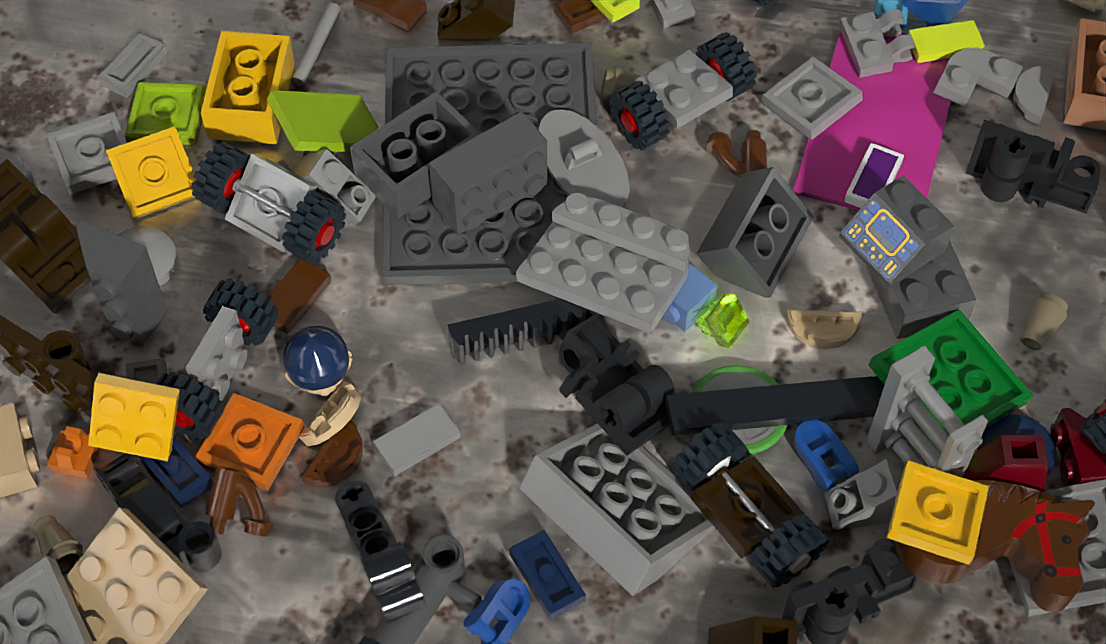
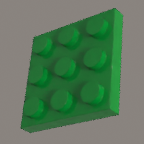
(964, 370)

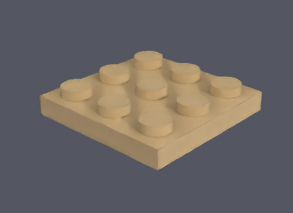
(132, 585)

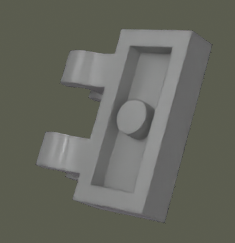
(867, 45)

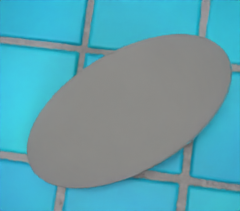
(583, 158)

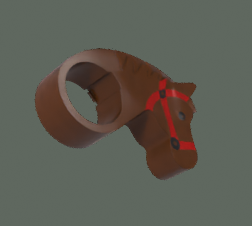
(1031, 531)

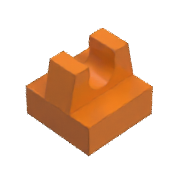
(72, 454)

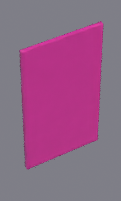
(894, 113)

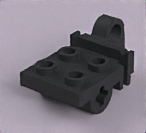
(1029, 164)
(614, 386)
(828, 606)

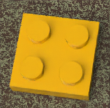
(152, 172)
(133, 417)
(938, 512)

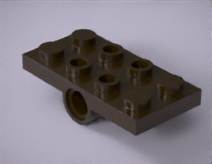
(39, 241)
(51, 364)

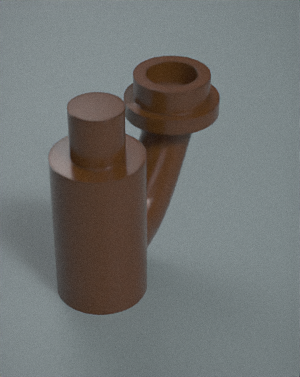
(753, 152)
(223, 501)

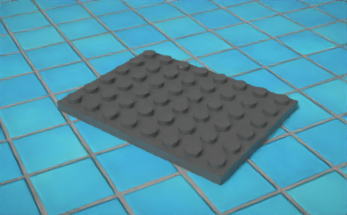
(486, 89)

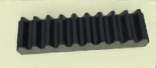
(514, 328)

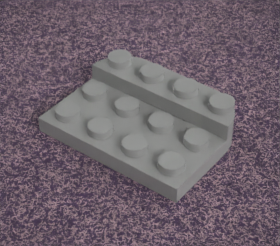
(609, 261)

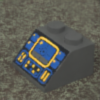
(897, 231)

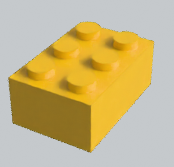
(240, 83)

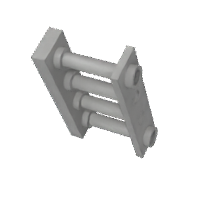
(902, 405)

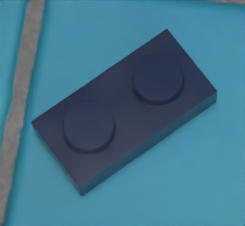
(179, 475)
(547, 574)

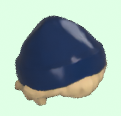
(316, 360)

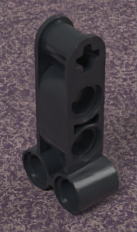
(136, 490)
(379, 552)

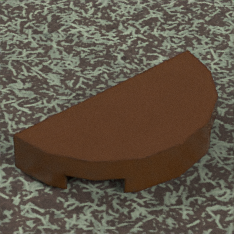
(336, 458)

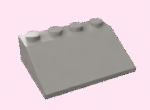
(617, 506)

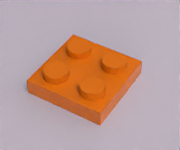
(251, 440)

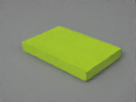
(322, 119)

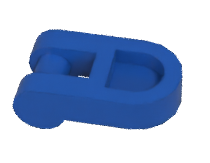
(817, 441)
(508, 603)

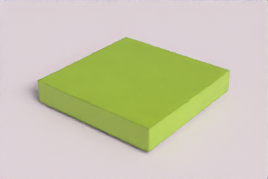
(165, 106)

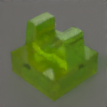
(725, 320)

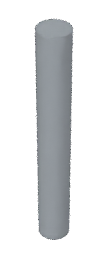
(315, 44)

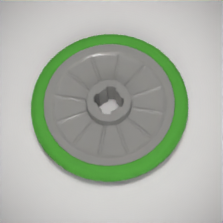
(743, 377)

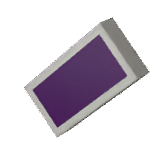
(875, 172)

